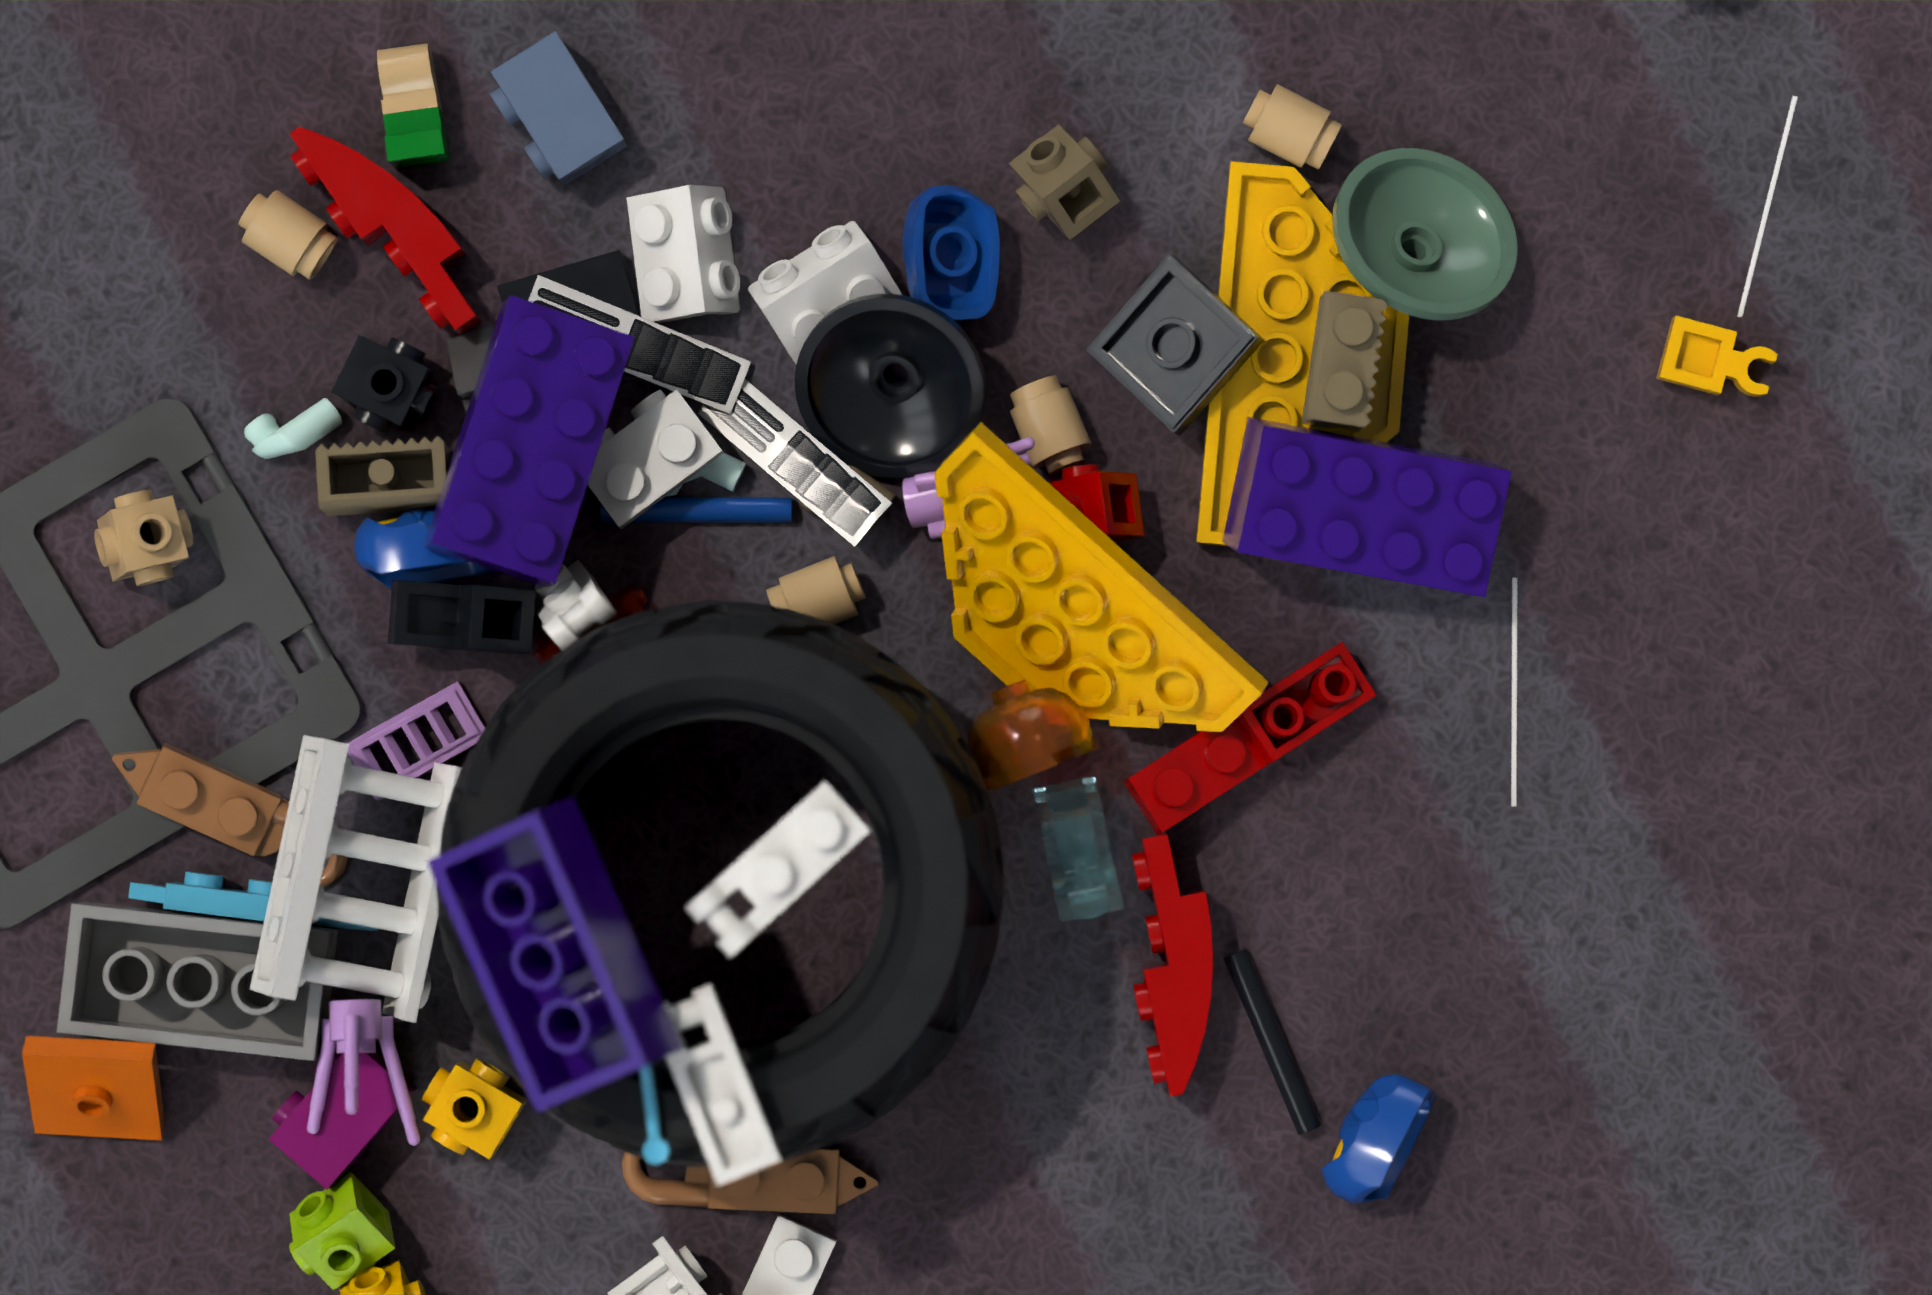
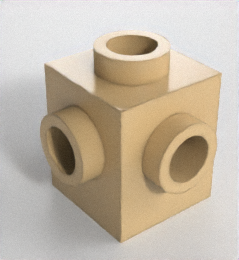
(125, 551)

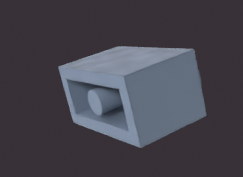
(557, 109)

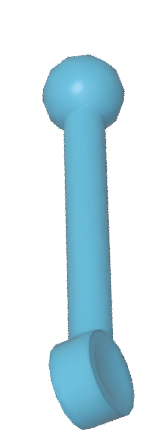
(656, 1147)

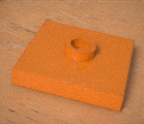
(94, 1088)

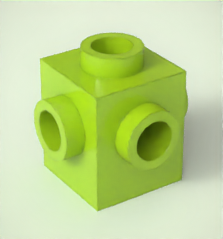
(340, 1231)

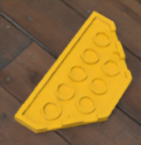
(1272, 274)
(1070, 609)

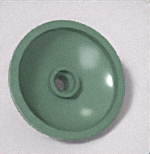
(1438, 214)

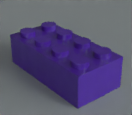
(529, 441)
(1366, 507)
(554, 954)

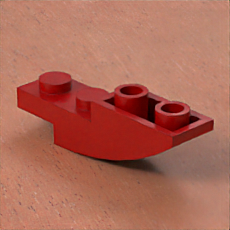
(376, 203)
(1261, 734)
(1180, 990)

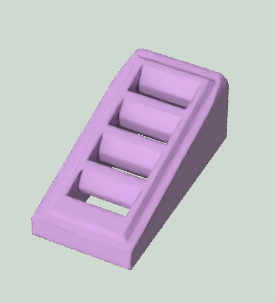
(455, 696)

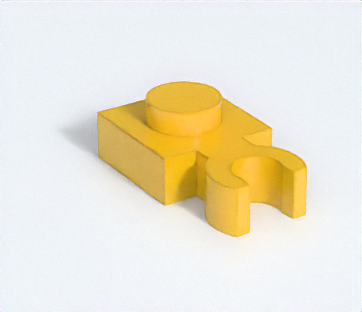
(1703, 356)

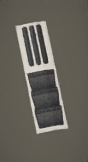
(656, 351)
(799, 463)

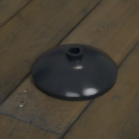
(869, 415)

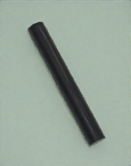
(1272, 1041)

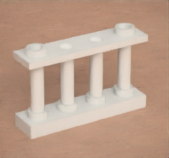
(300, 900)

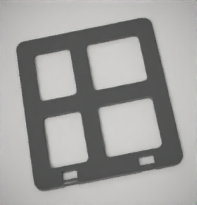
(100, 681)

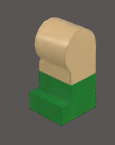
(411, 107)

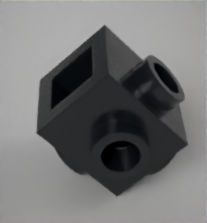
(368, 368)

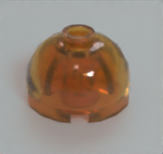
(1028, 733)

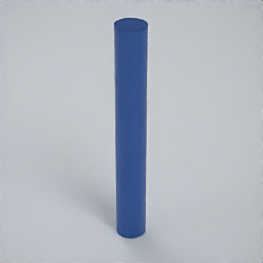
(714, 510)

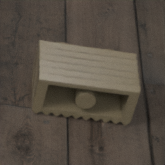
(1343, 361)
(381, 476)

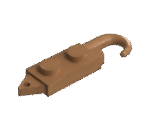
(213, 802)
(800, 1185)

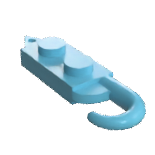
(205, 895)

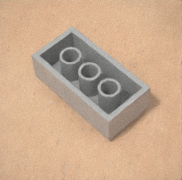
(184, 983)

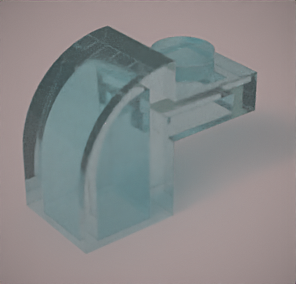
(1077, 849)

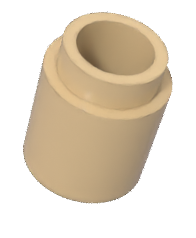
(1291, 127)
(287, 234)
(1053, 421)
(820, 591)

